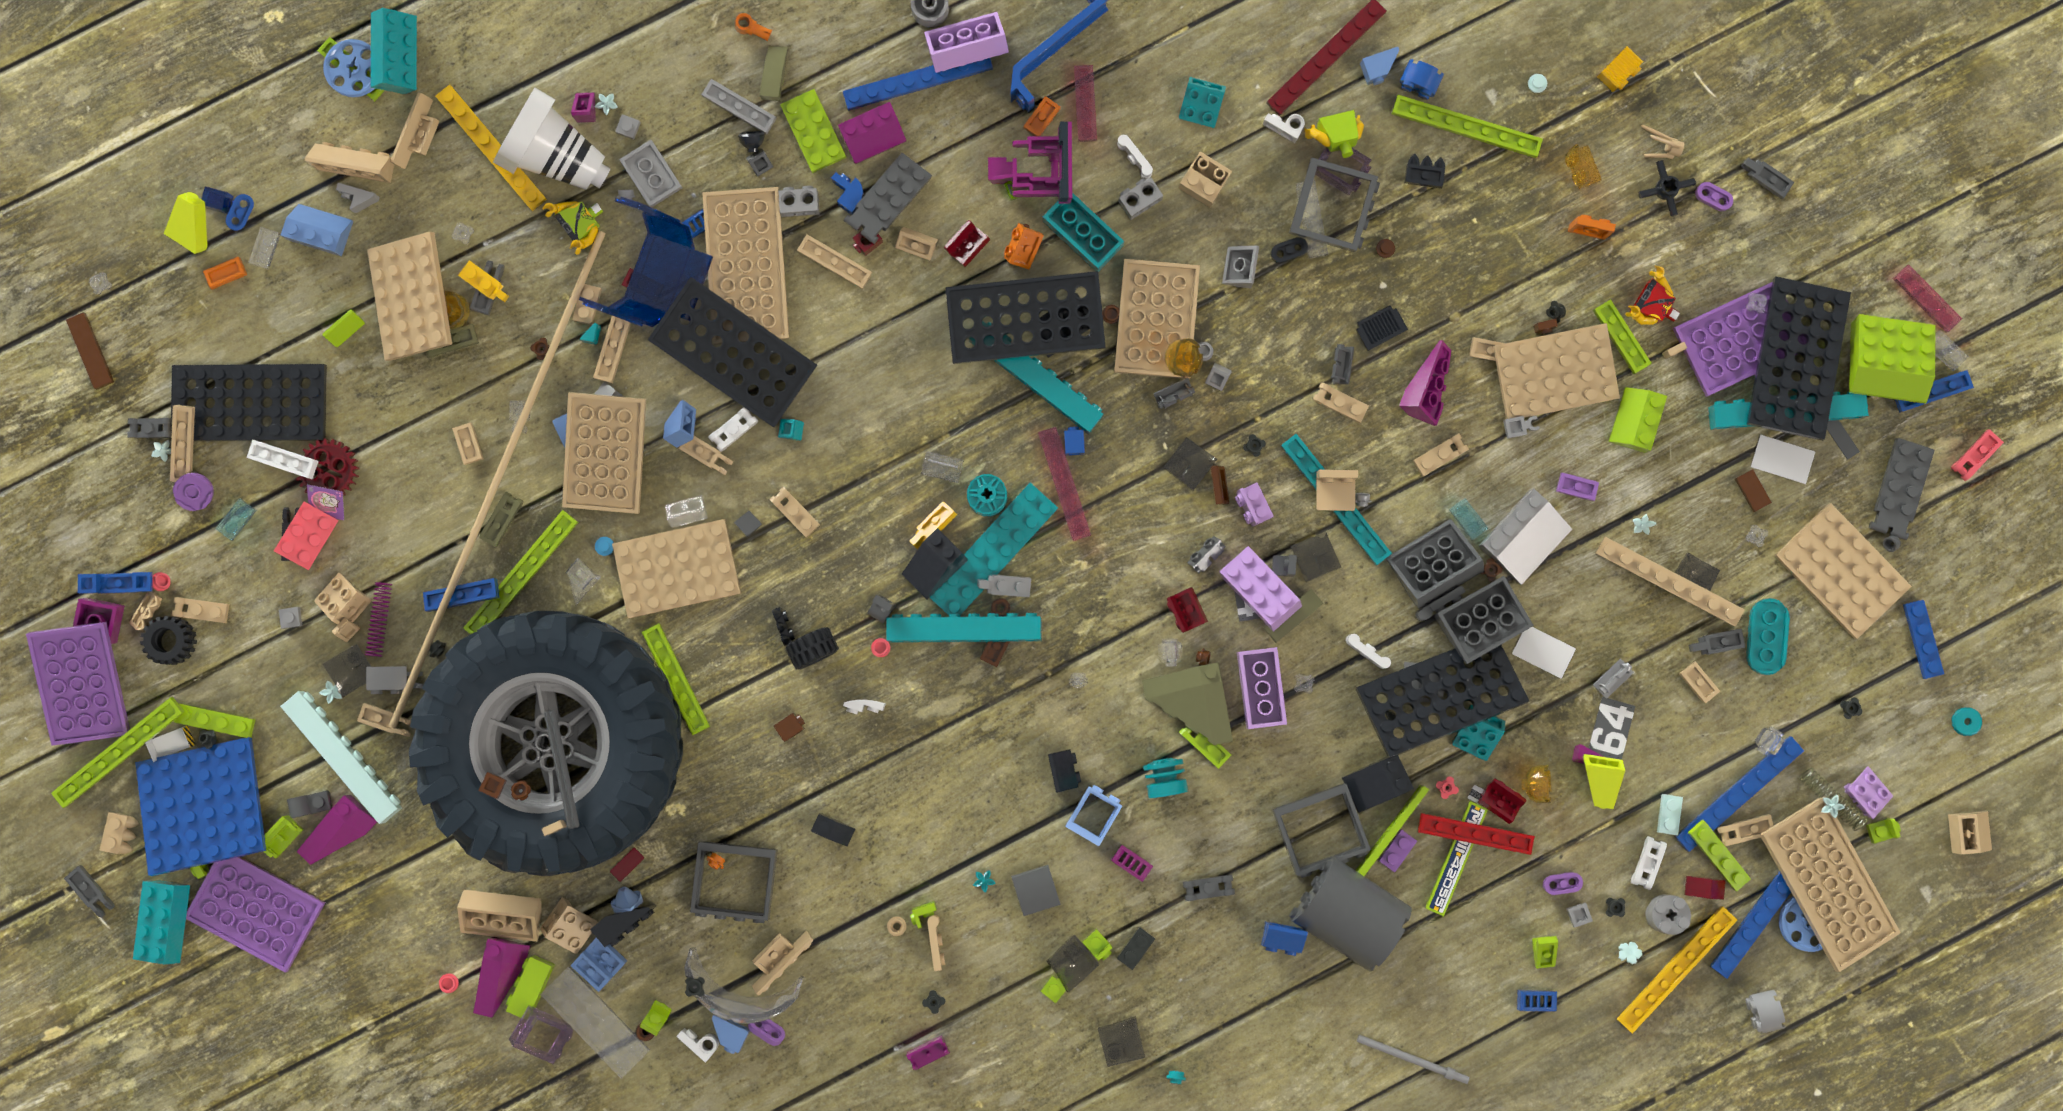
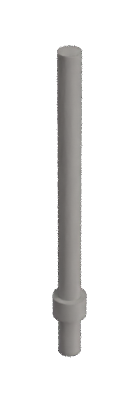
(1449, 1073)

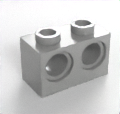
(1143, 202)
(799, 208)

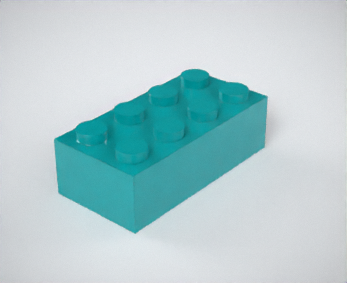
(393, 51)
(1083, 232)
(161, 922)

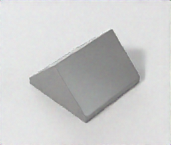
(1240, 266)

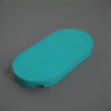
(1767, 636)

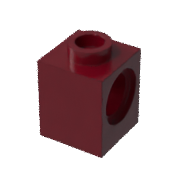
(865, 249)

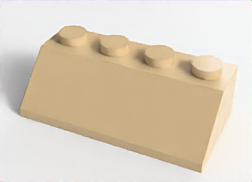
(351, 162)
(499, 915)

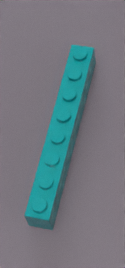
(1048, 387)
(1736, 413)
(964, 629)

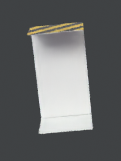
(170, 743)

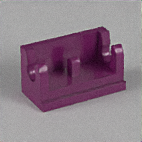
(928, 1052)

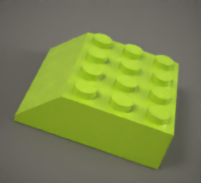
(1892, 358)

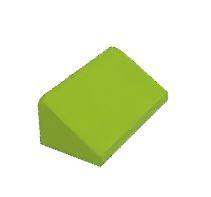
(343, 328)

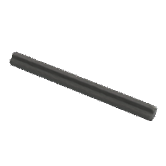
(561, 769)

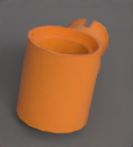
(752, 28)

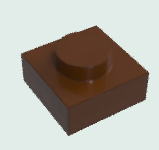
(1545, 327)
(492, 785)

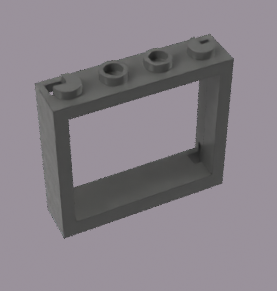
(1367, 206)
(1358, 851)
(721, 913)

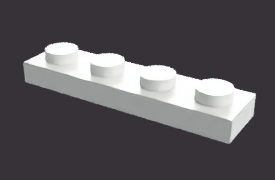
(282, 459)

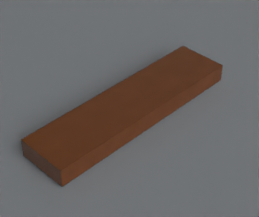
(89, 350)

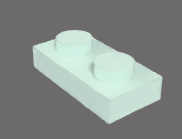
(1669, 814)

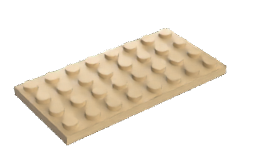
(748, 256)
(1830, 884)

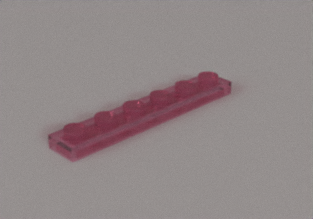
(1064, 484)

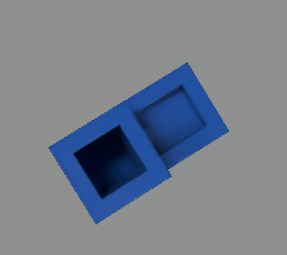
(852, 192)

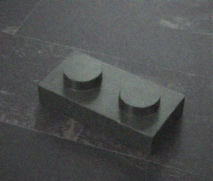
(1136, 948)

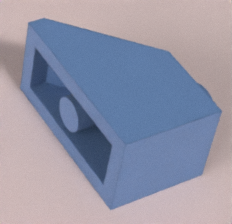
(1378, 66)
(680, 425)
(730, 1034)

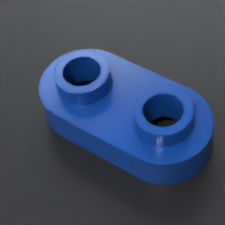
(239, 212)

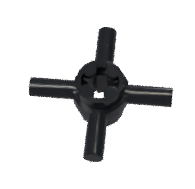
(1660, 191)

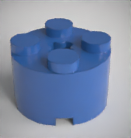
(1421, 79)

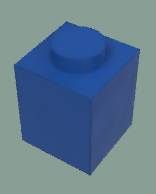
(1074, 441)

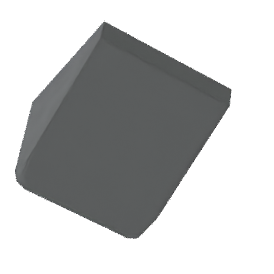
(759, 162)
(748, 523)

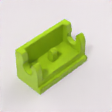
(281, 836)

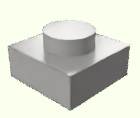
(628, 127)
(290, 617)
(1579, 914)

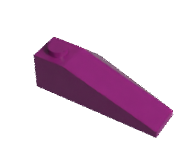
(1425, 390)
(340, 826)
(498, 973)

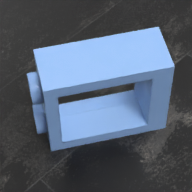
(1084, 832)

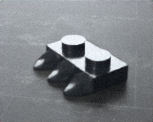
(1425, 173)
(781, 617)

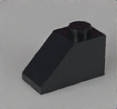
(833, 829)

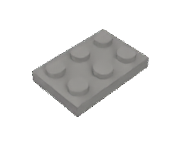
(650, 173)

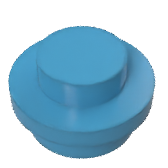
(604, 546)

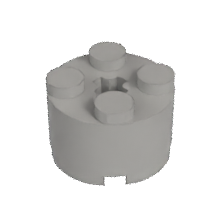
(930, 16)
(1679, 917)
(1766, 1012)

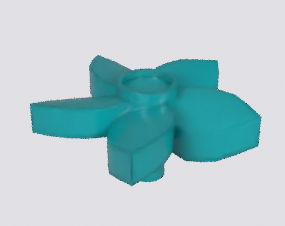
(984, 880)

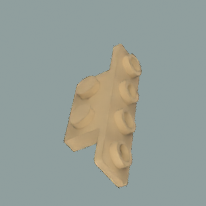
(416, 133)
(777, 958)

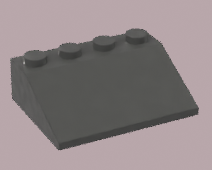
(1435, 564)
(1484, 620)

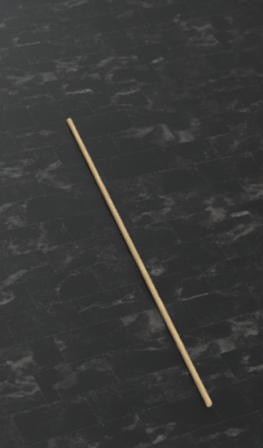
(496, 480)

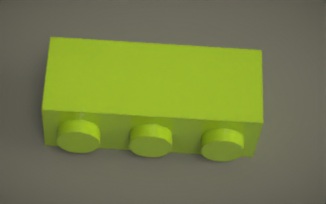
(529, 985)

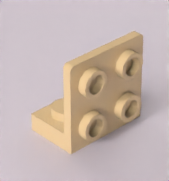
(1336, 490)
(342, 600)
(568, 926)

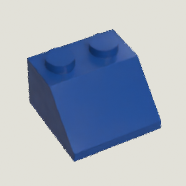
(1284, 938)

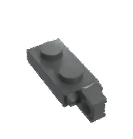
(1768, 177)
(1719, 642)

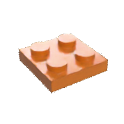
(1593, 228)

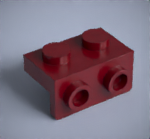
(966, 243)
(1186, 610)
(1502, 800)

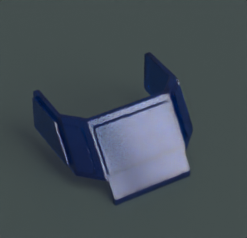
(661, 269)

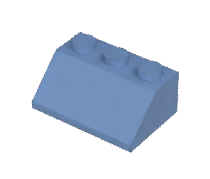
(317, 229)

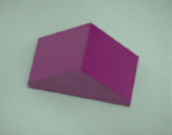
(584, 107)

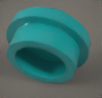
(1176, 1077)

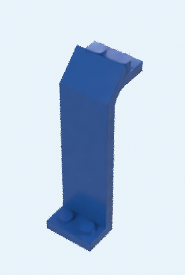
(1050, 47)

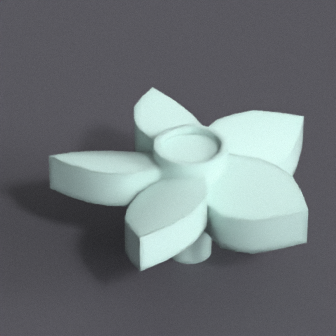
(606, 103)
(161, 450)
(1643, 524)
(331, 692)
(1832, 806)

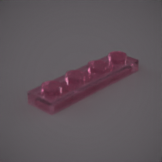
(1085, 103)
(1927, 298)

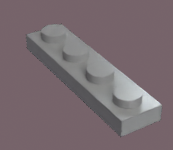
(738, 106)

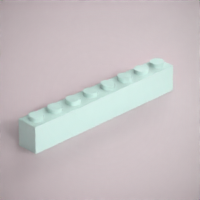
(341, 757)

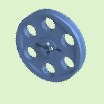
(343, 70)
(1798, 924)

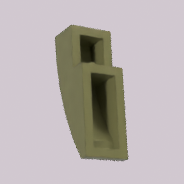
(773, 73)
(1310, 603)

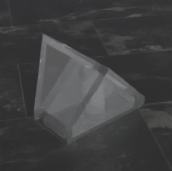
(581, 579)

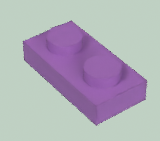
(1577, 486)
(1397, 850)

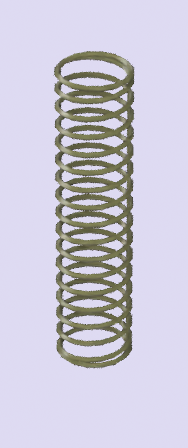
(1856, 824)

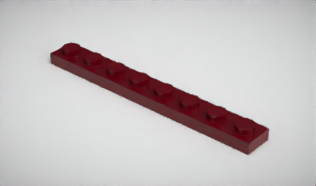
(1326, 57)

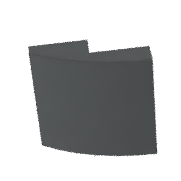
(1035, 890)

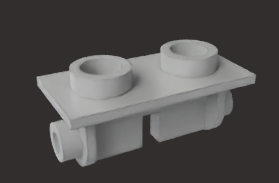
(1613, 678)

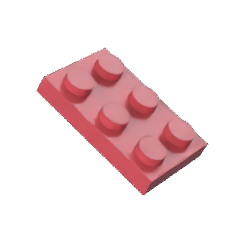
(306, 535)

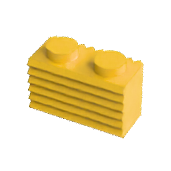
(1617, 72)

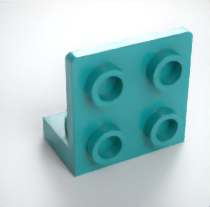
(1202, 102)
(1480, 738)

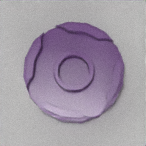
(193, 491)

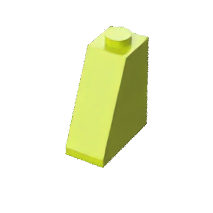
(188, 223)
(1604, 779)

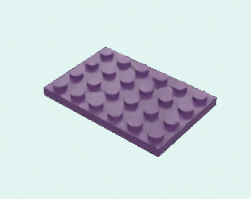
(1727, 342)
(78, 683)
(255, 911)

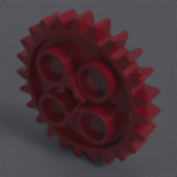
(335, 454)

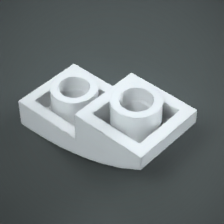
(858, 705)

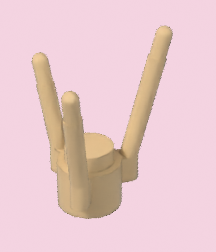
(1673, 146)

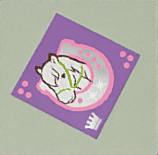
(326, 500)

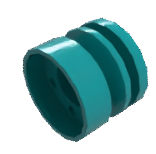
(979, 503)
(1165, 778)

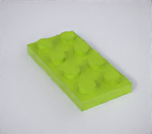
(813, 131)

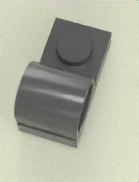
(1284, 565)
(881, 608)
(309, 804)

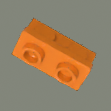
(1023, 246)

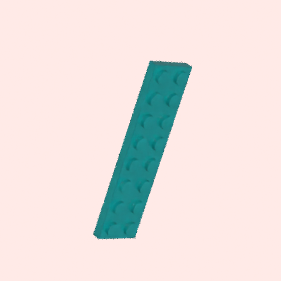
(995, 549)

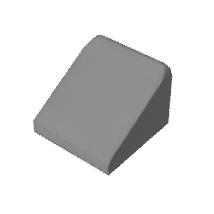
(1218, 376)

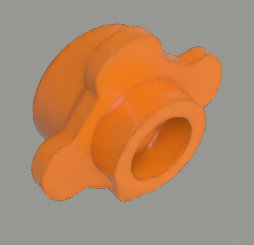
(715, 861)

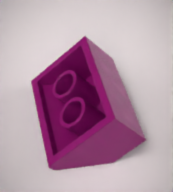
(872, 133)

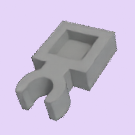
(1518, 427)

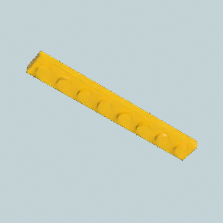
(488, 145)
(1676, 969)

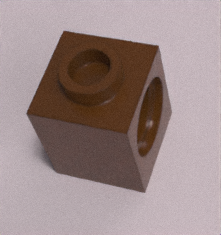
(790, 726)

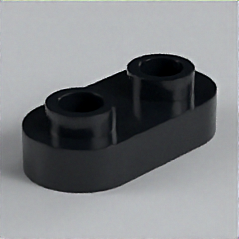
(1288, 250)

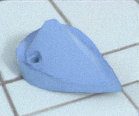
(626, 900)

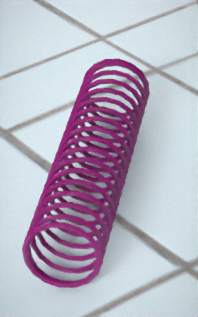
(374, 620)

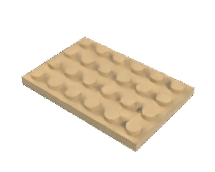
(409, 296)
(1154, 312)
(1556, 371)
(604, 452)
(676, 568)
(1842, 571)

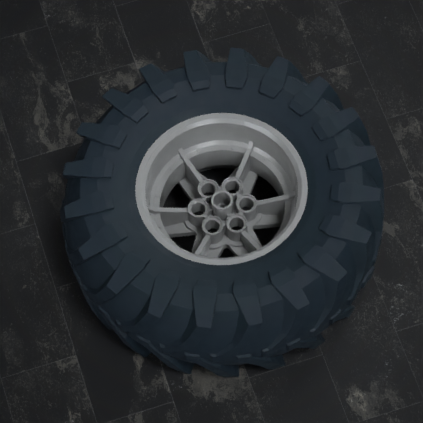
(471, 707)

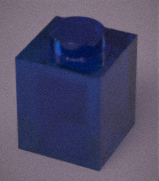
(217, 200)

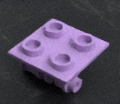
(1869, 793)

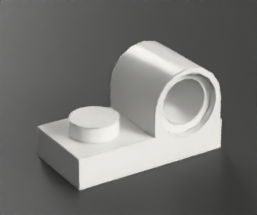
(1276, 124)
(688, 1037)

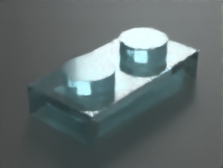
(236, 519)
(1468, 519)

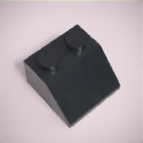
(1063, 770)

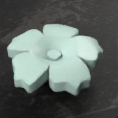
(1629, 952)

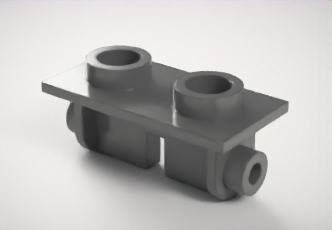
(1342, 368)
(1169, 395)
(1212, 547)

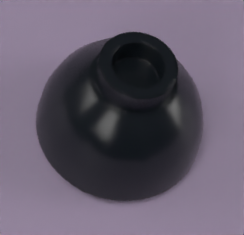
(751, 140)

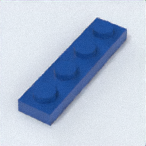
(1940, 389)
(463, 594)
(1923, 639)

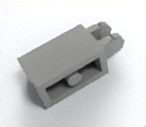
(388, 679)

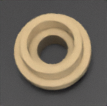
(894, 932)

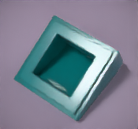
(591, 336)
(791, 429)

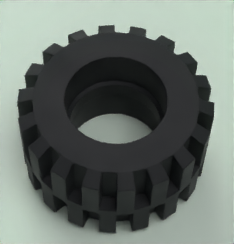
(153, 638)
(811, 648)

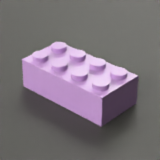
(966, 42)
(1260, 588)
(1261, 688)

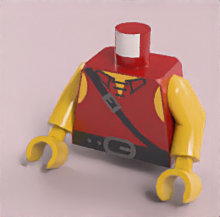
(1654, 301)

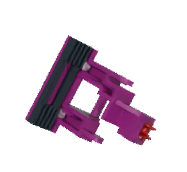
(1057, 149)

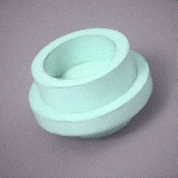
(1537, 83)

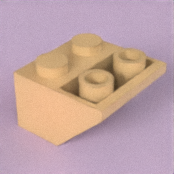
(1205, 179)
(1970, 832)

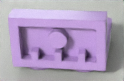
(1254, 504)

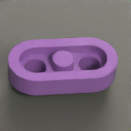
(1714, 193)
(1562, 883)
(766, 1030)

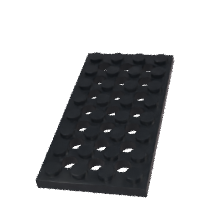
(1013, 289)
(1829, 355)
(708, 371)
(258, 373)
(1446, 725)

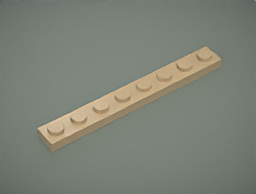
(1670, 581)

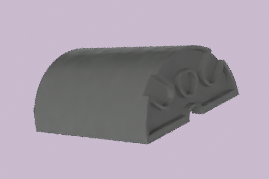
(1352, 914)

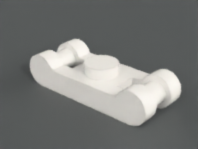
(1135, 156)
(733, 429)
(1367, 651)
(1649, 863)

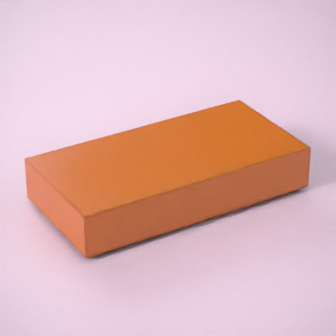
(225, 273)

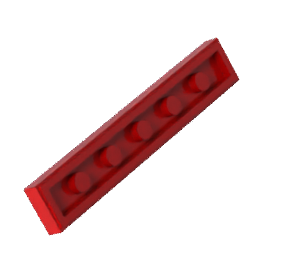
(1475, 834)

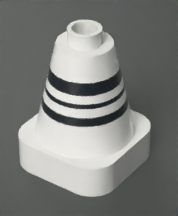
(550, 146)

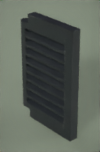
(1380, 327)

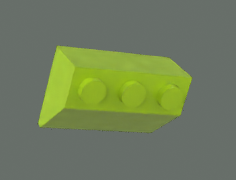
(1638, 419)

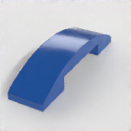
(115, 583)

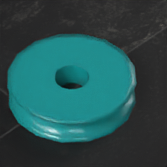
(1975, 721)

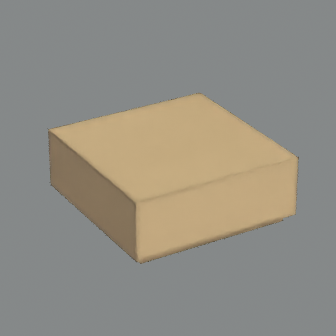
(1674, 350)
(345, 629)
(554, 827)

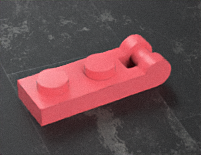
(1977, 454)

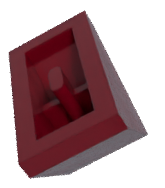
(1705, 887)

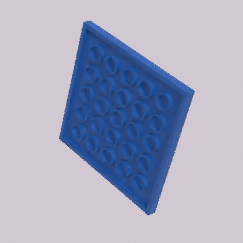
(200, 806)

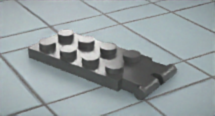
(888, 197)
(1901, 487)

